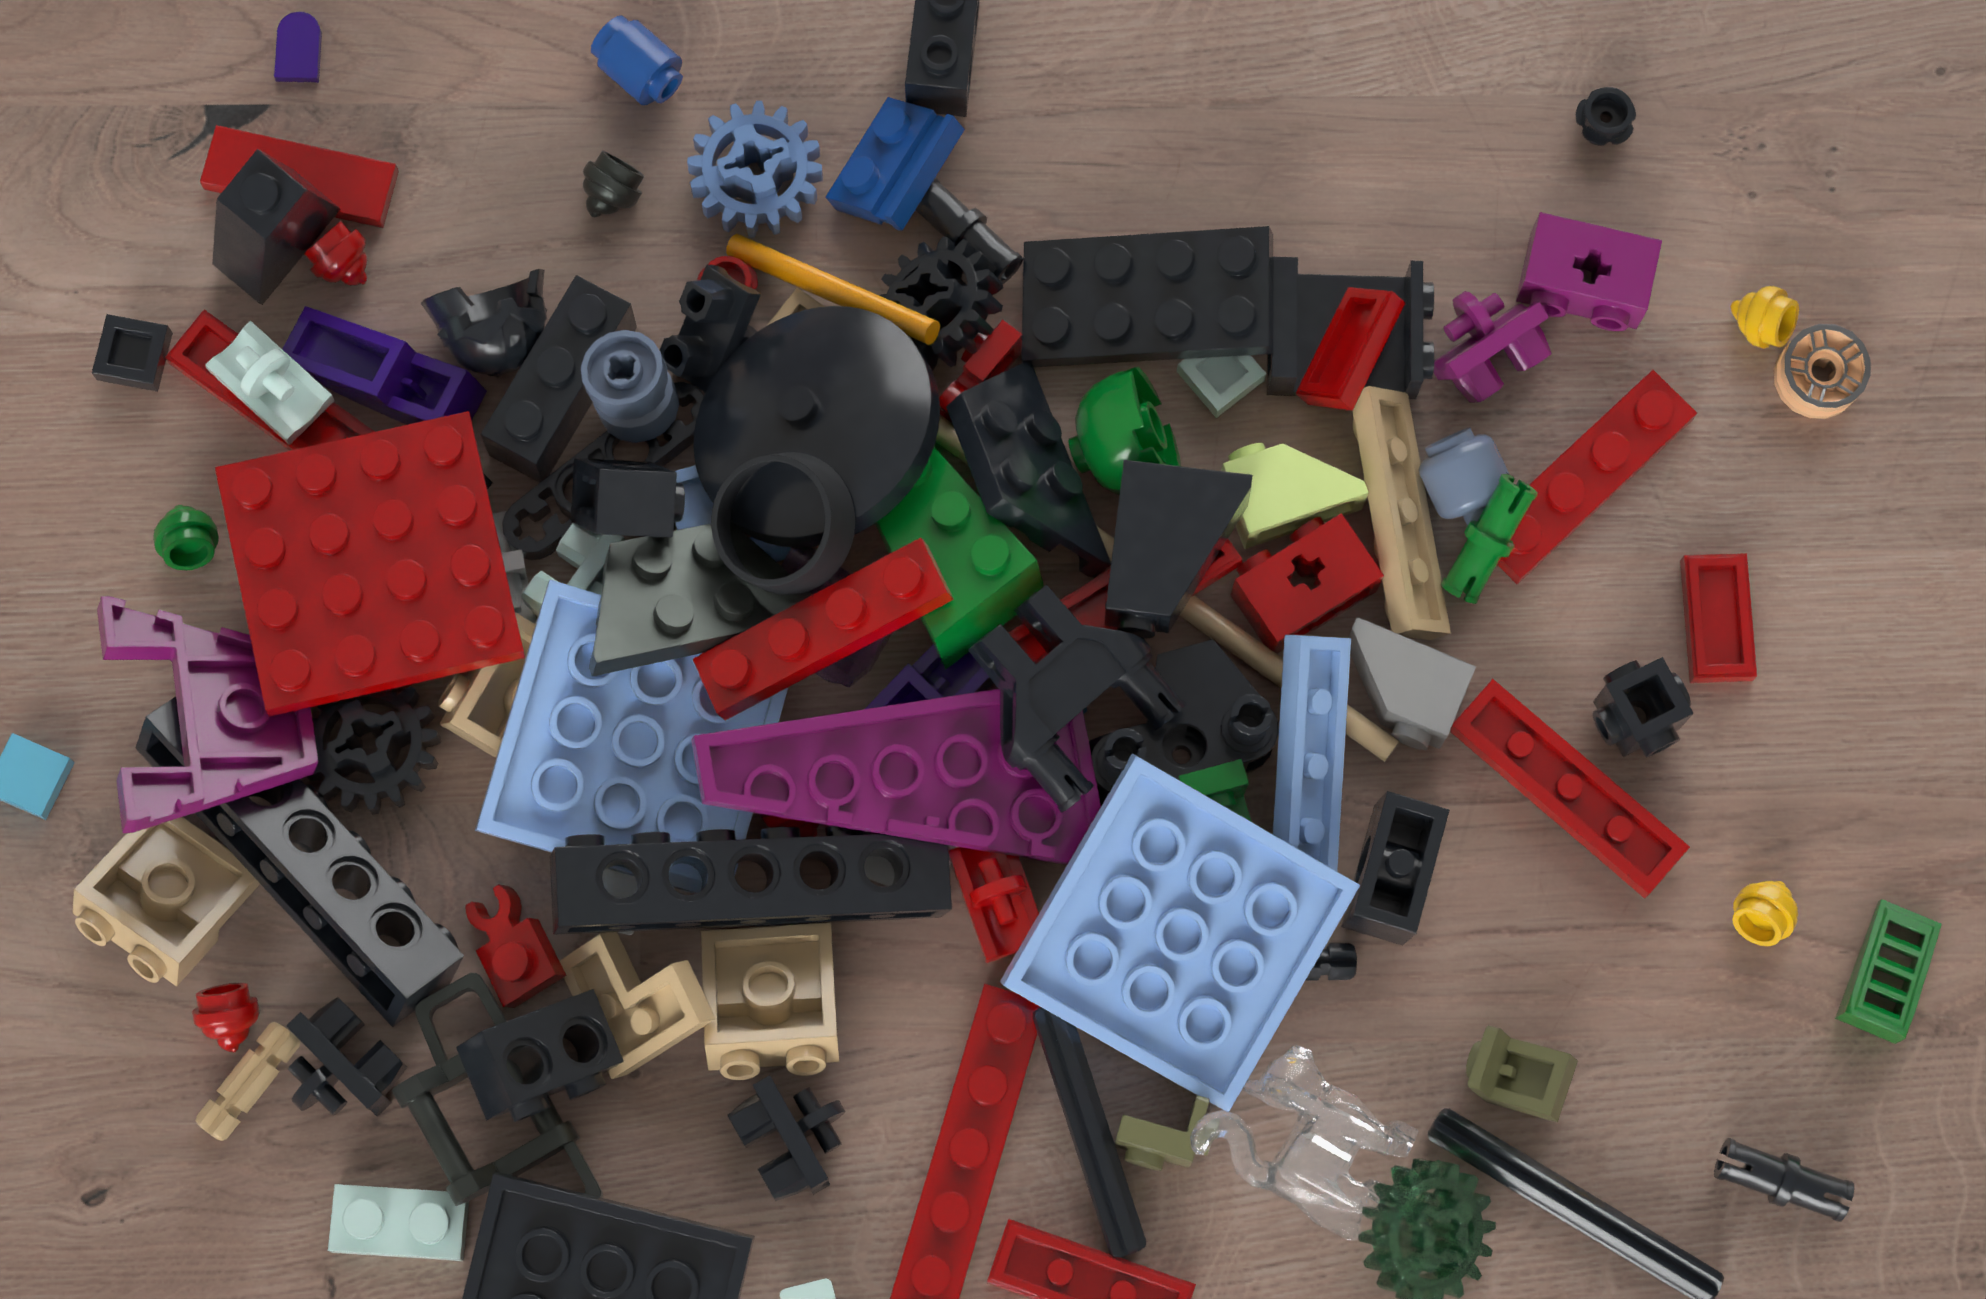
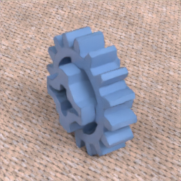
(776, 158)

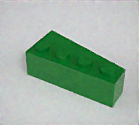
(975, 552)

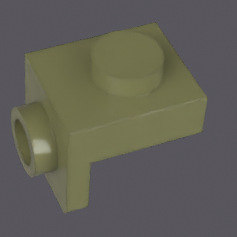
(1520, 1074)
(1152, 1143)

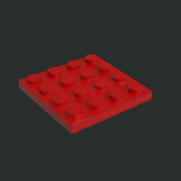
(369, 563)

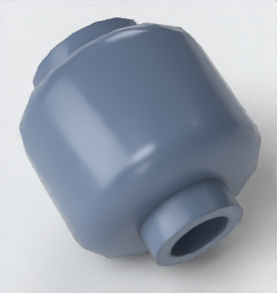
(1462, 474)

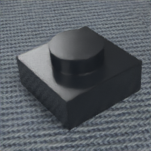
(132, 352)

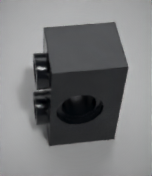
(1395, 868)

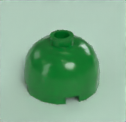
(1120, 424)

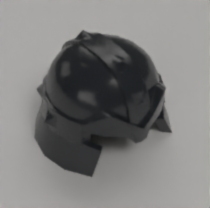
(492, 328)

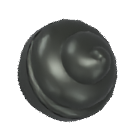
(610, 185)

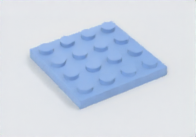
(605, 747)
(1179, 933)

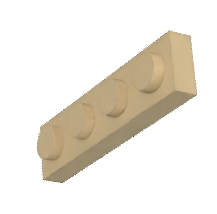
(1400, 514)

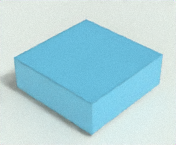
(32, 775)

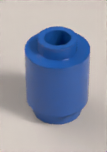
(637, 60)

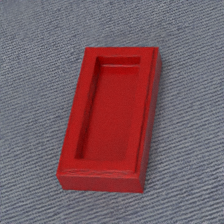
(1350, 348)
(1718, 618)

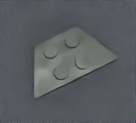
(679, 598)

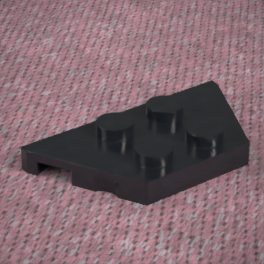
(1024, 465)

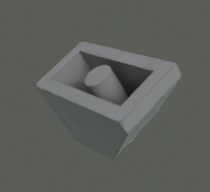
(1409, 684)

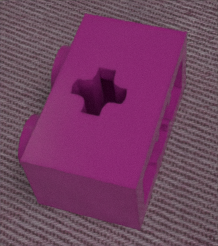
(1620, 266)

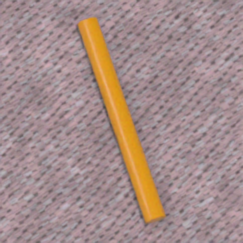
(831, 287)

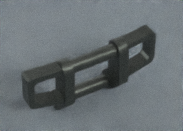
(418, 1095)

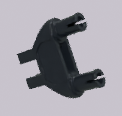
(1055, 688)

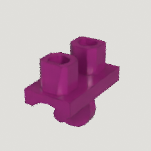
(1513, 331)

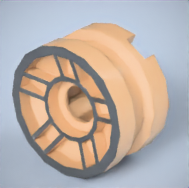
(1821, 347)

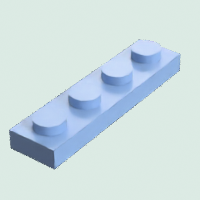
(1312, 744)

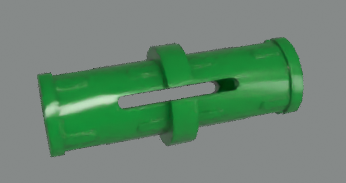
(1489, 538)

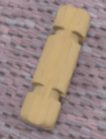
(247, 1081)

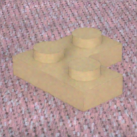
(643, 1015)

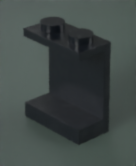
(1306, 307)

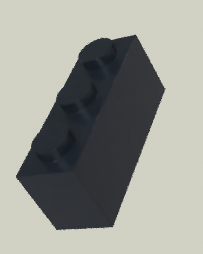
(548, 390)

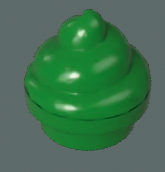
(186, 538)

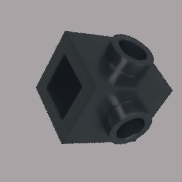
(1656, 693)

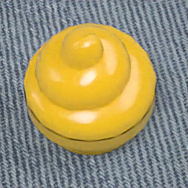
(1766, 316)
(1765, 912)

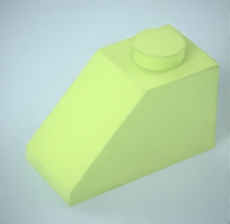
(1290, 491)

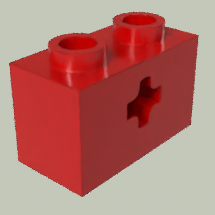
(1342, 573)

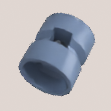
(630, 386)

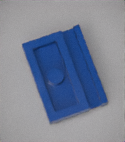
(894, 163)

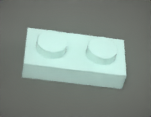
(397, 1223)

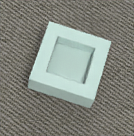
(1221, 380)

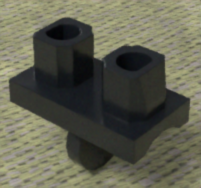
(713, 328)
(324, 1036)
(798, 1166)

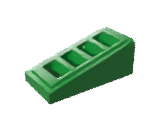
(1869, 1017)

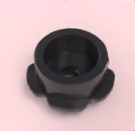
(1610, 102)

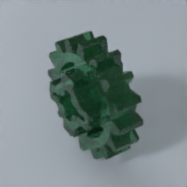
(1427, 1230)

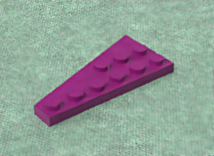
(902, 772)

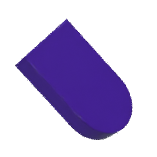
(298, 49)

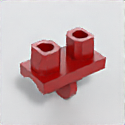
(995, 899)

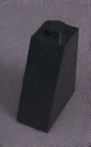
(266, 224)
(1167, 539)

